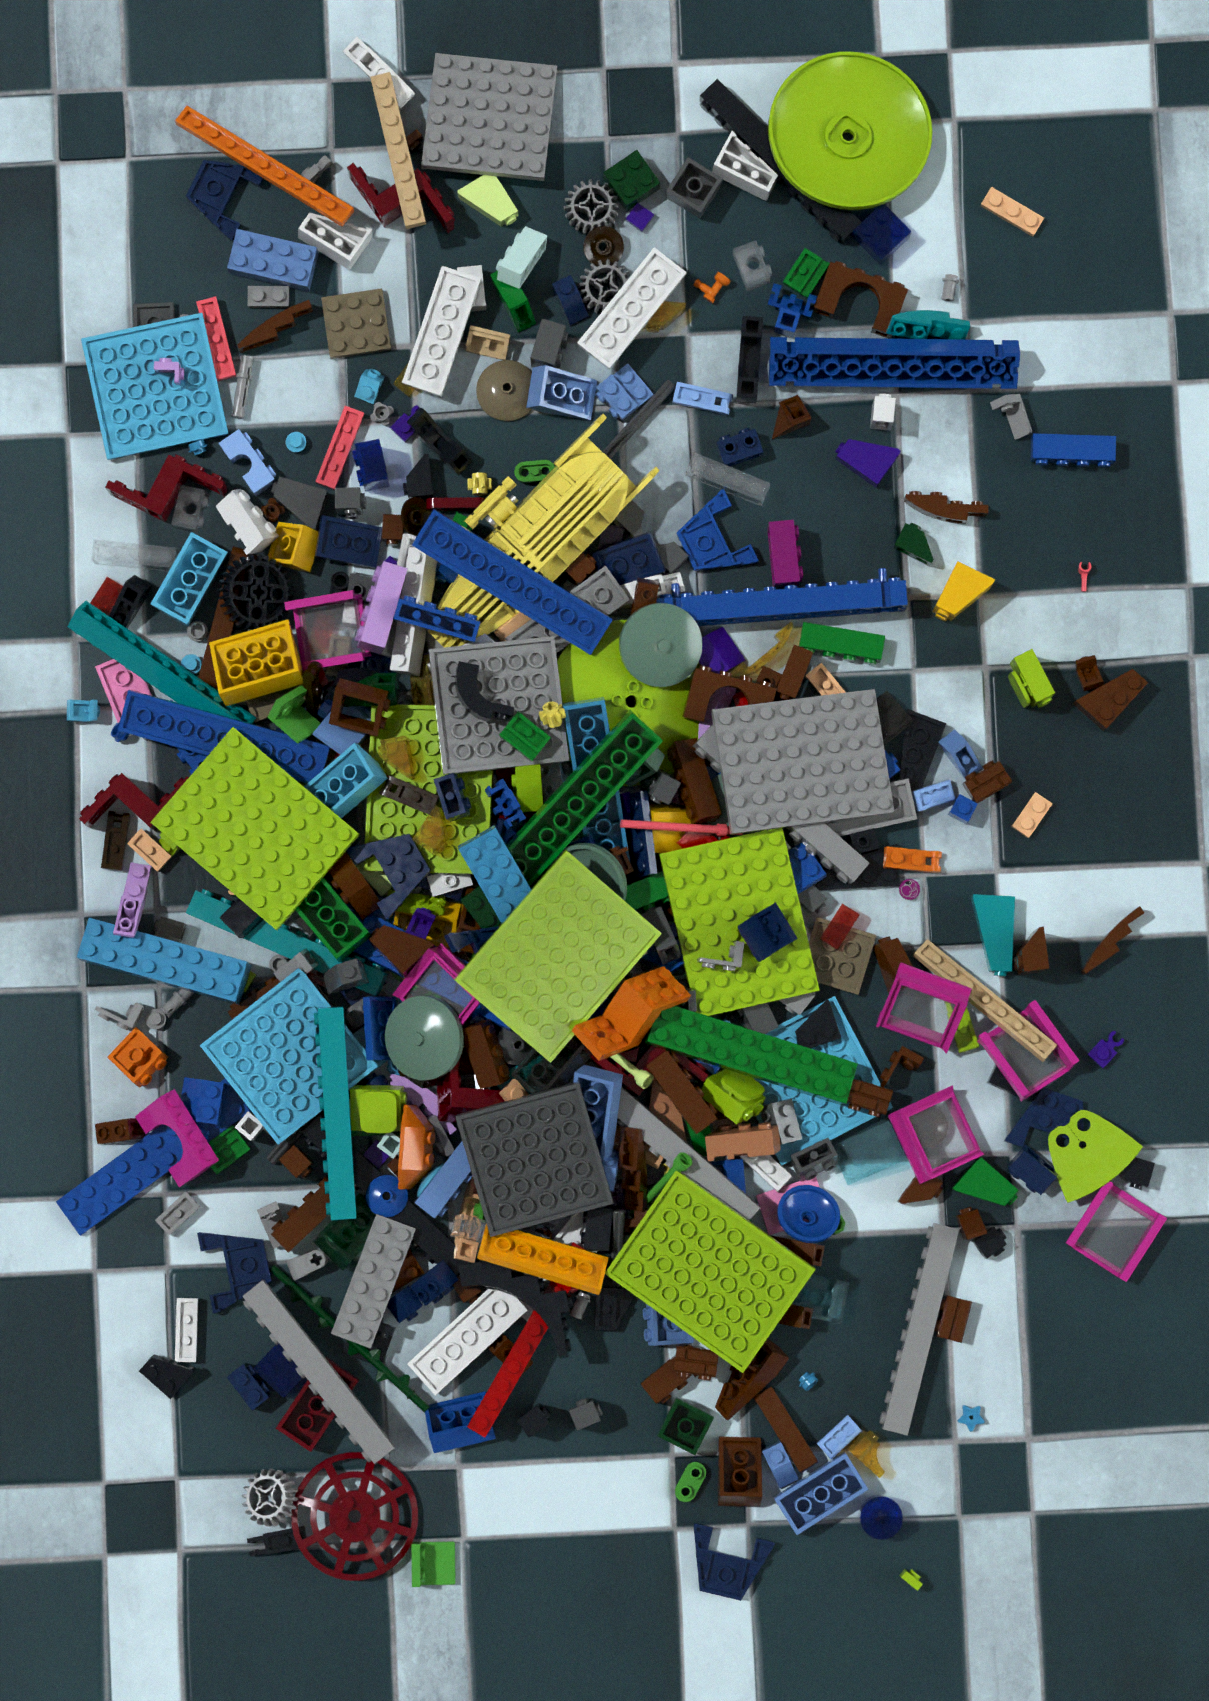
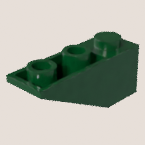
(383, 681)

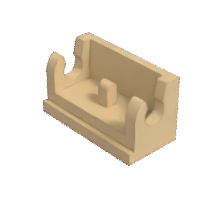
(488, 343)

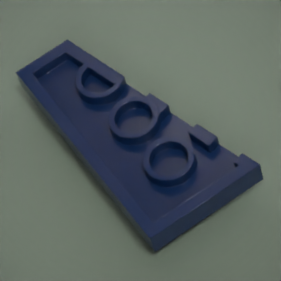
(641, 840)

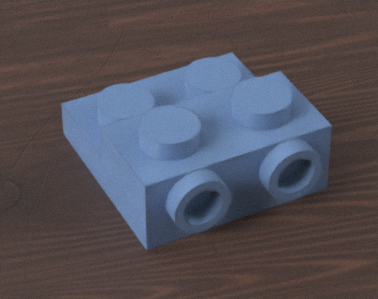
(623, 392)
(662, 1331)

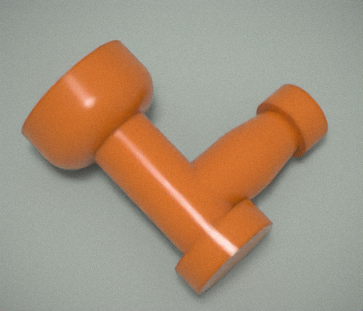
(710, 293)

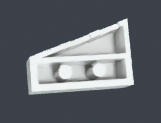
(336, 242)
(247, 521)

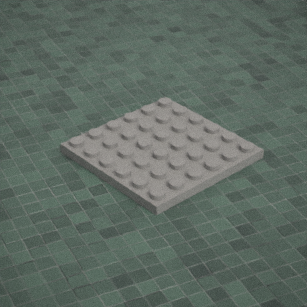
(489, 117)
(509, 674)

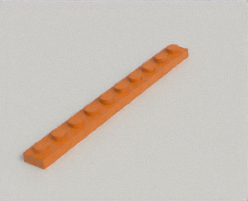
(264, 166)

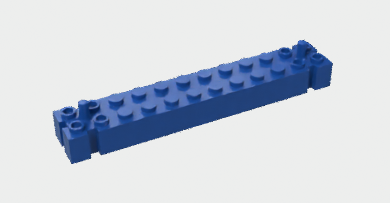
(894, 362)
(792, 602)

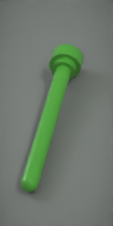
(680, 1163)

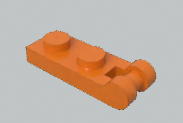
(911, 859)

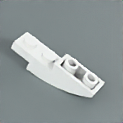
(373, 65)
(664, 587)

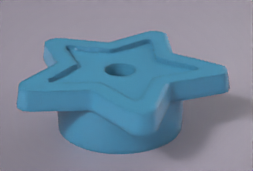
(971, 1423)

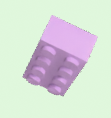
(382, 606)

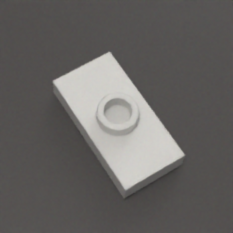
(446, 883)

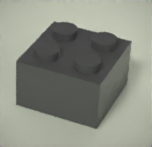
(694, 187)
(549, 344)

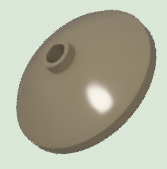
(496, 401)

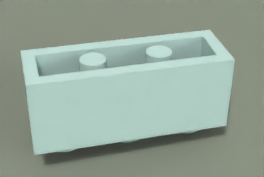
(521, 257)

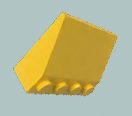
(256, 663)

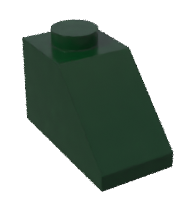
(914, 544)

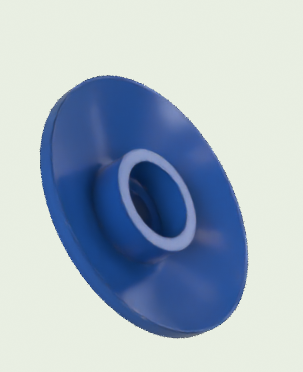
(382, 1207)

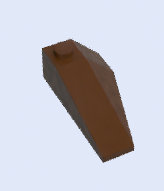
(744, 1386)

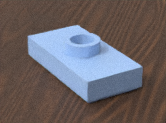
(933, 795)
(839, 1437)

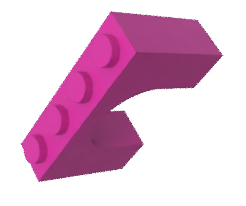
(197, 1152)

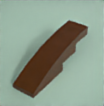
(267, 331)
(1107, 946)
(634, 1168)
(786, 1429)

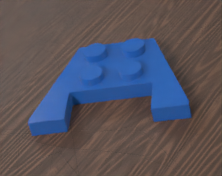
(705, 543)

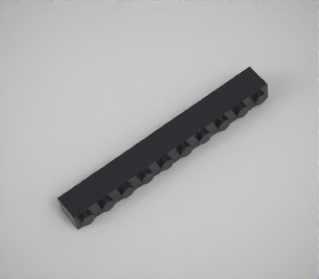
(751, 131)
(427, 1234)

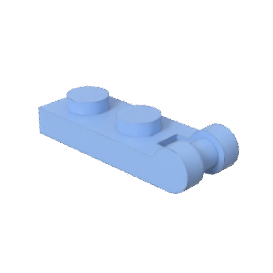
(702, 398)

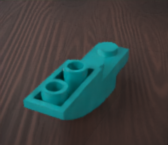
(926, 323)

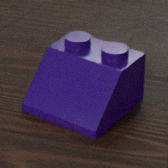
(720, 652)

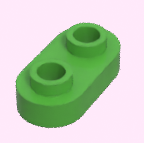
(534, 469)
(689, 1481)

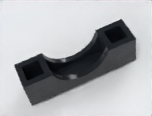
(749, 359)

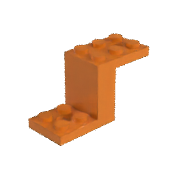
(631, 1013)

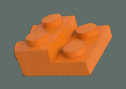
(138, 1057)

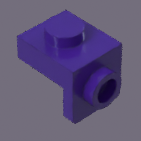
(420, 923)

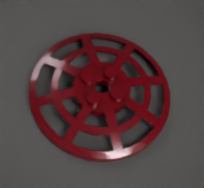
(360, 1530)

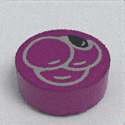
(909, 889)

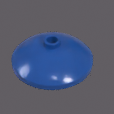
(810, 1204)

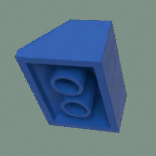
(449, 1421)

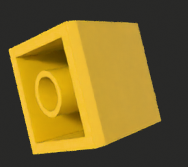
(960, 591)
(667, 840)

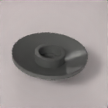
(511, 1054)

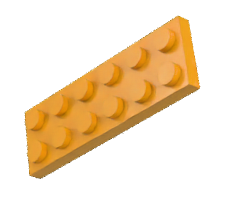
(545, 1259)

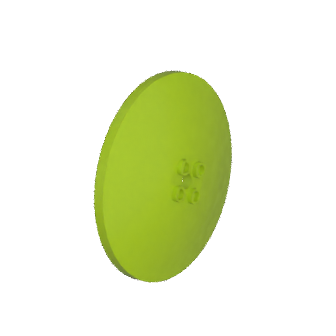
(856, 97)
(605, 676)

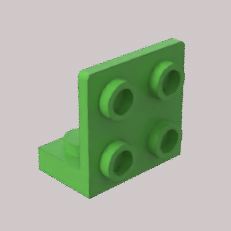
(292, 717)
(433, 1563)

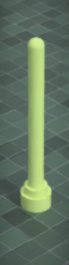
(642, 1077)

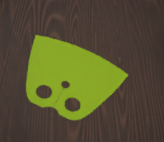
(1103, 1158)

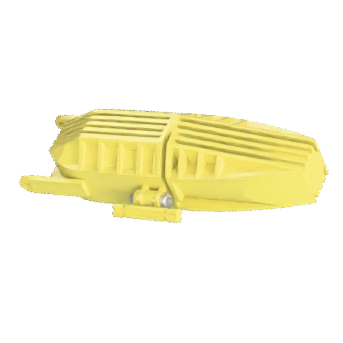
(546, 526)

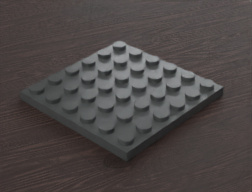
(534, 1159)

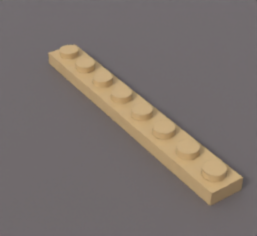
(398, 150)
(987, 1001)

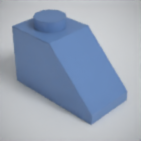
(960, 753)
(780, 1464)

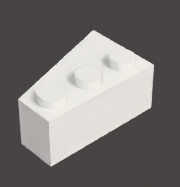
(744, 169)

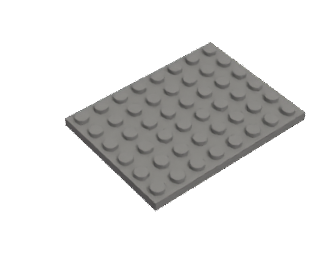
(802, 761)

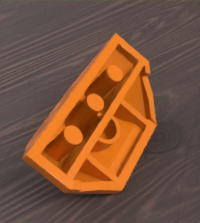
(415, 1147)

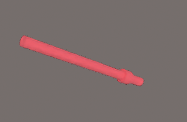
(719, 829)

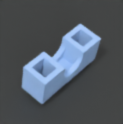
(238, 447)

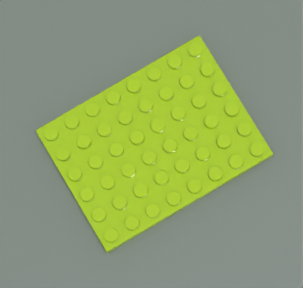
(391, 819)
(255, 828)
(715, 891)
(557, 956)
(710, 1271)

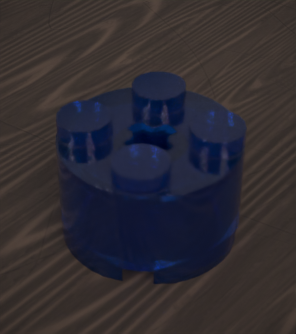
(891, 1523)

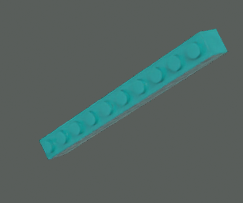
(150, 663)
(282, 941)
(336, 1113)

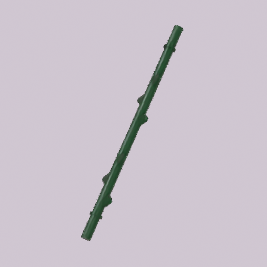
(372, 1356)

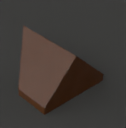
(791, 416)

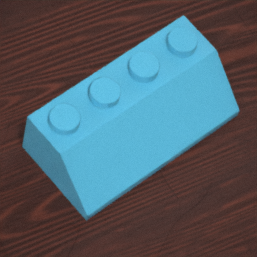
(189, 579)
(347, 780)

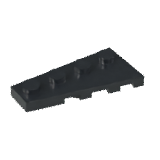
(919, 748)

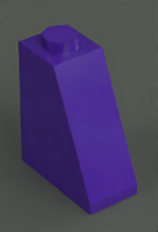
(867, 459)

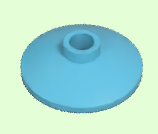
(428, 1178)

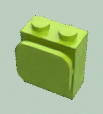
(1030, 680)
(734, 1095)
(377, 1108)

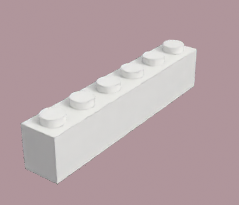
(410, 638)

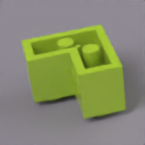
(528, 787)

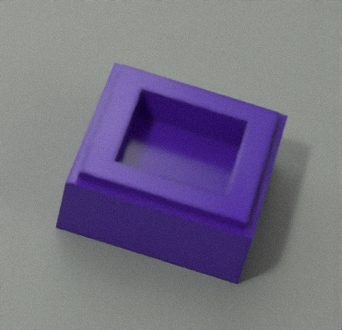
(639, 217)
(376, 1155)

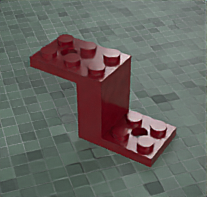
(387, 204)
(166, 487)
(131, 796)
(695, 1070)
(457, 1100)

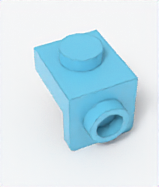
(369, 385)
(82, 710)

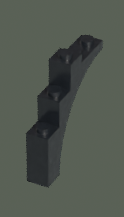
(527, 1289)

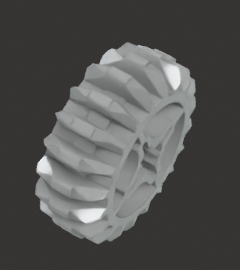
(583, 207)
(597, 283)
(257, 1508)

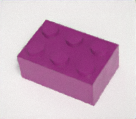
(784, 553)

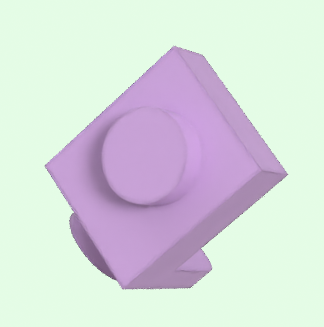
(166, 365)

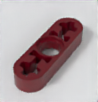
(453, 504)

